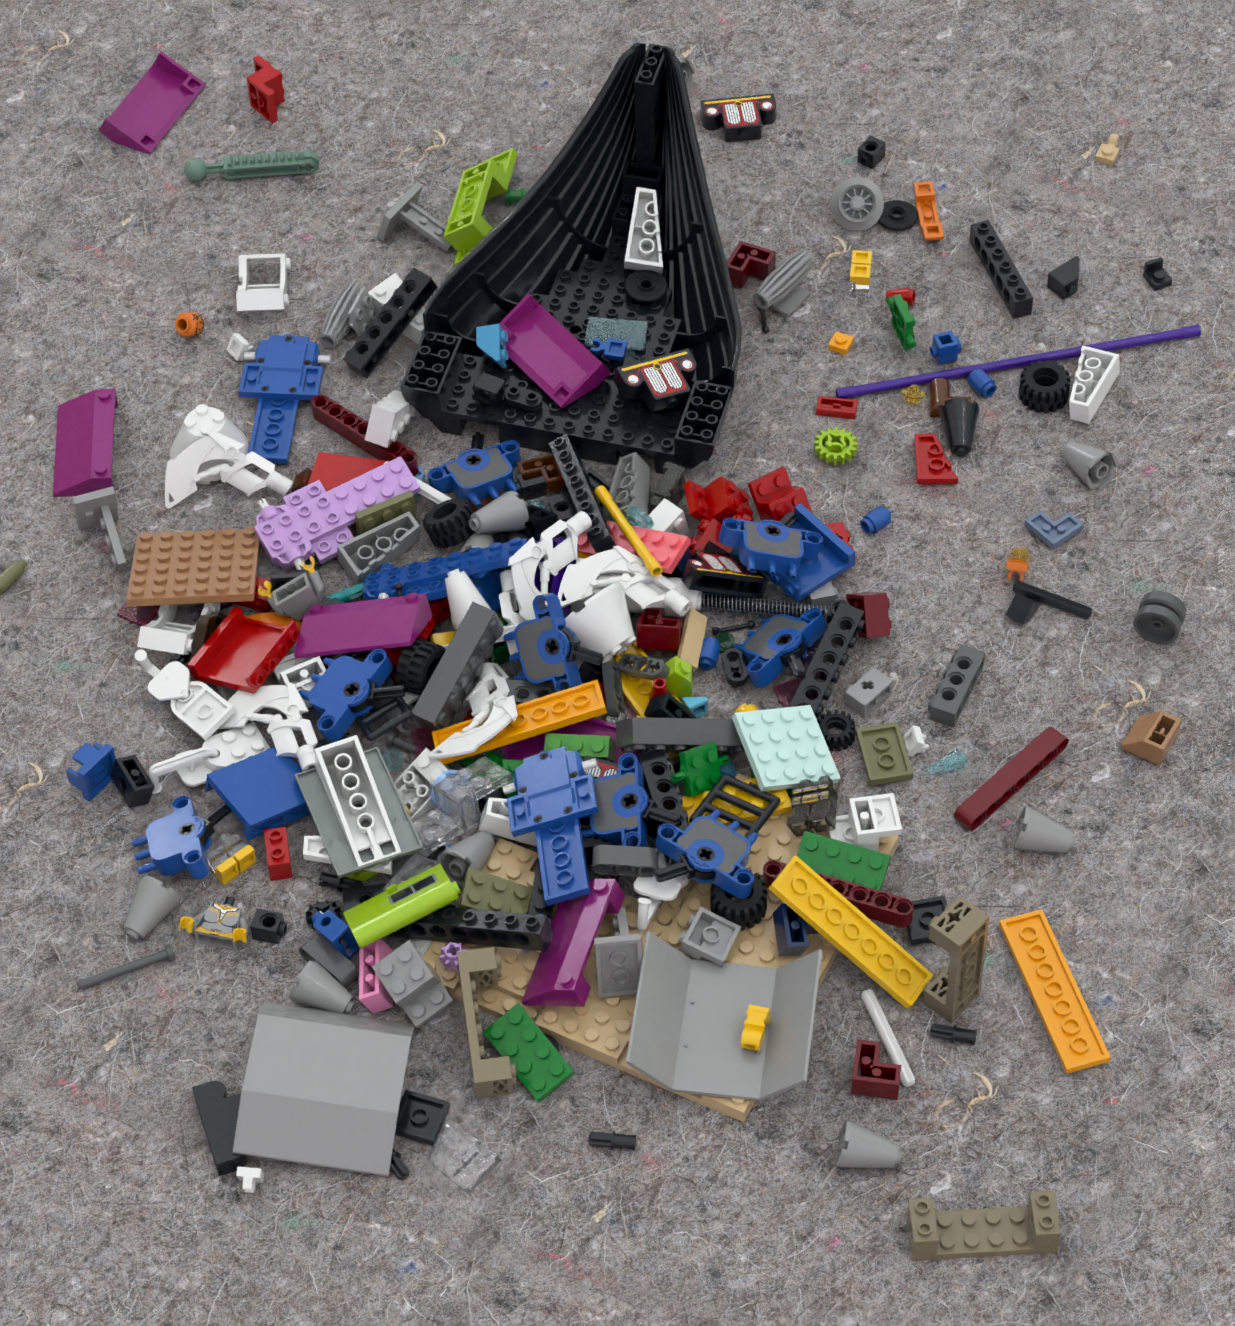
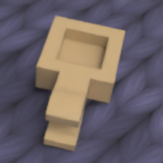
(1108, 152)

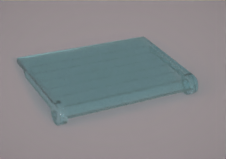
(630, 330)

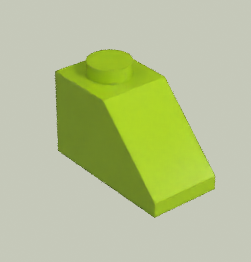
(679, 678)

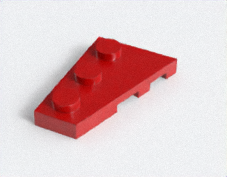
(931, 462)

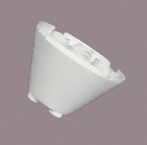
(196, 426)
(604, 623)

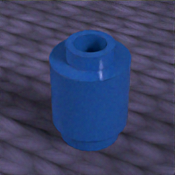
(982, 383)
(875, 520)
(709, 653)

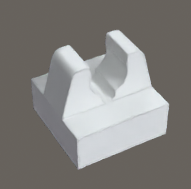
(238, 346)
(914, 741)
(250, 1177)

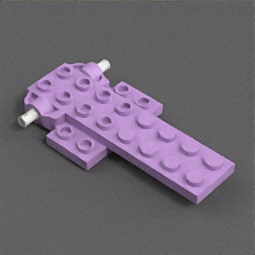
(317, 520)

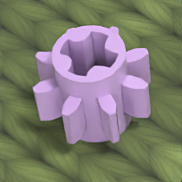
(449, 955)

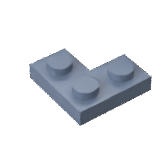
(1053, 532)

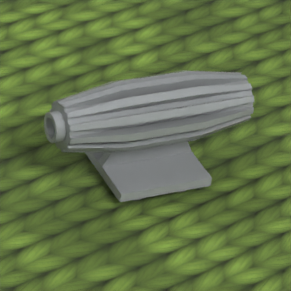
(781, 286)
(350, 310)

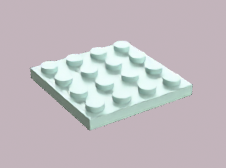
(784, 747)

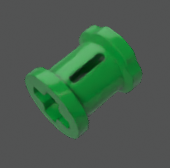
(515, 196)

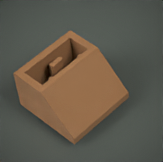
(1152, 736)

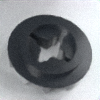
(323, 907)

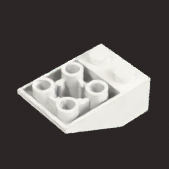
(417, 782)

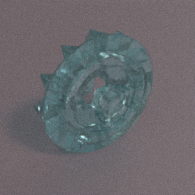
(638, 517)

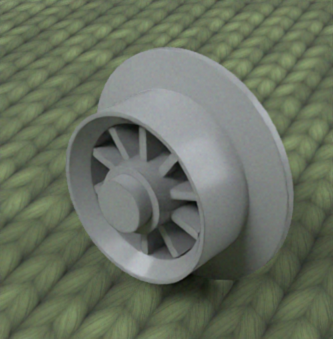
(857, 203)

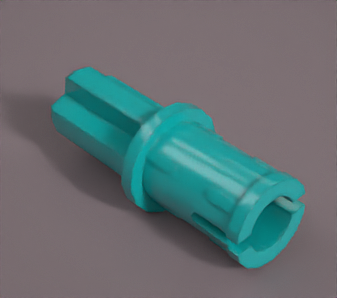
(348, 594)

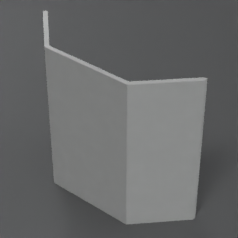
(694, 1018)
(323, 1088)

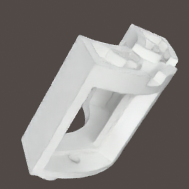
(262, 295)
(170, 636)

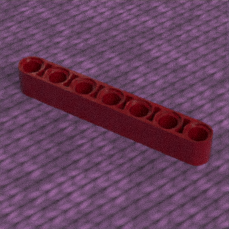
(354, 430)
(1011, 778)
(869, 897)

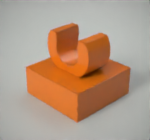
(1017, 566)

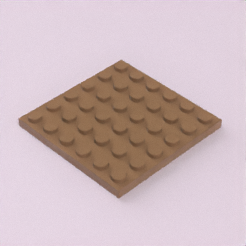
(194, 567)

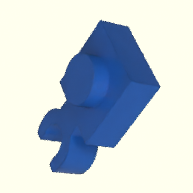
(612, 350)

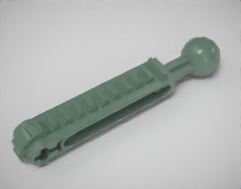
(255, 165)

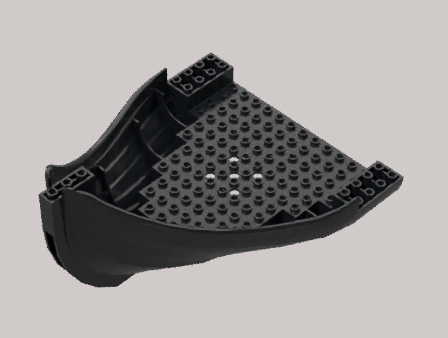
(569, 254)

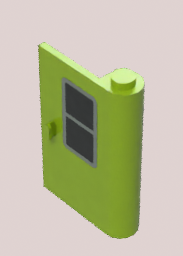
(401, 905)

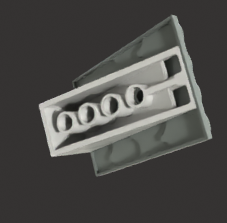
(356, 807)

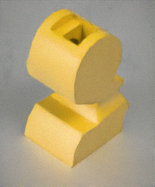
(754, 1027)

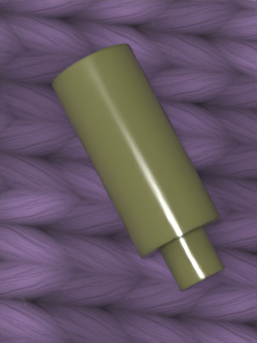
(11, 574)

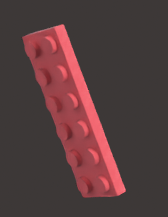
(664, 546)

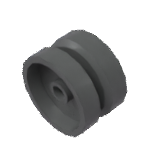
(1159, 617)

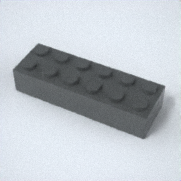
(458, 668)
(676, 734)

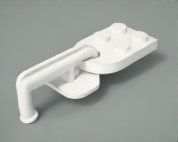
(190, 701)
(215, 754)
(657, 892)

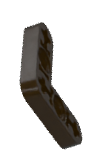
(205, 627)

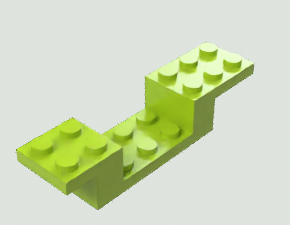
(477, 185)

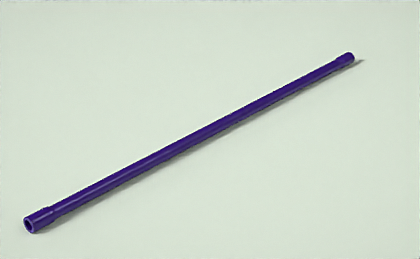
(853, 391)

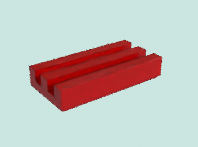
(835, 407)

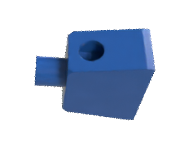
(331, 929)

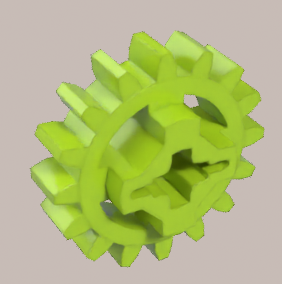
(835, 445)

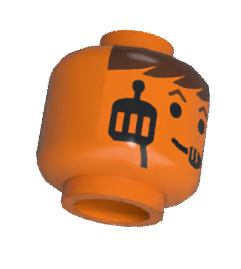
(189, 324)

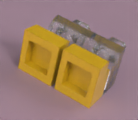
(860, 273)
(230, 858)

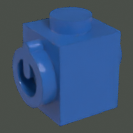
(945, 347)

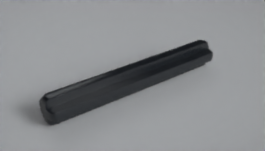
(1052, 599)

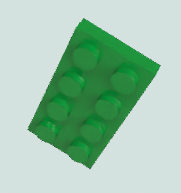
(844, 860)
(534, 1056)

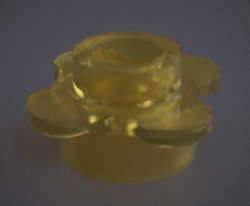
(913, 394)
(1020, 554)

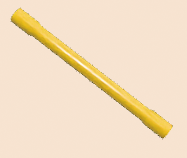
(649, 561)

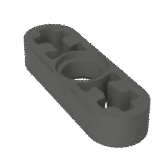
(638, 662)
(613, 688)

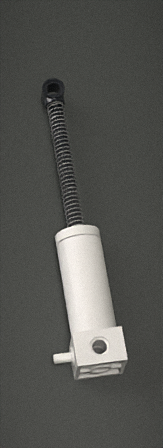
(699, 599)

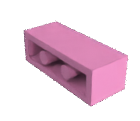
(371, 989)

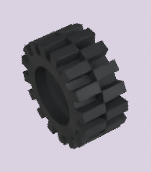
(838, 721)

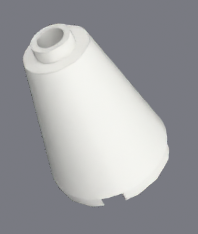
(460, 595)

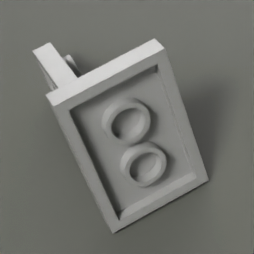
(407, 211)
(97, 509)
(618, 960)

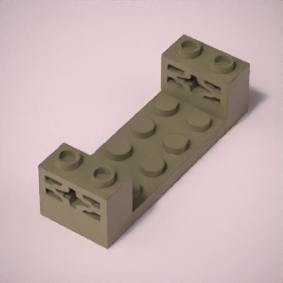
(963, 934)
(492, 1075)
(983, 1231)

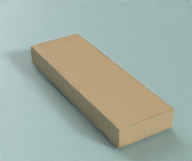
(692, 637)

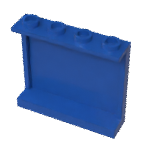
(833, 559)
(261, 791)

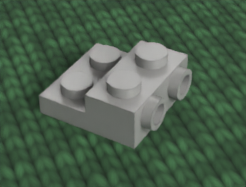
(708, 936)

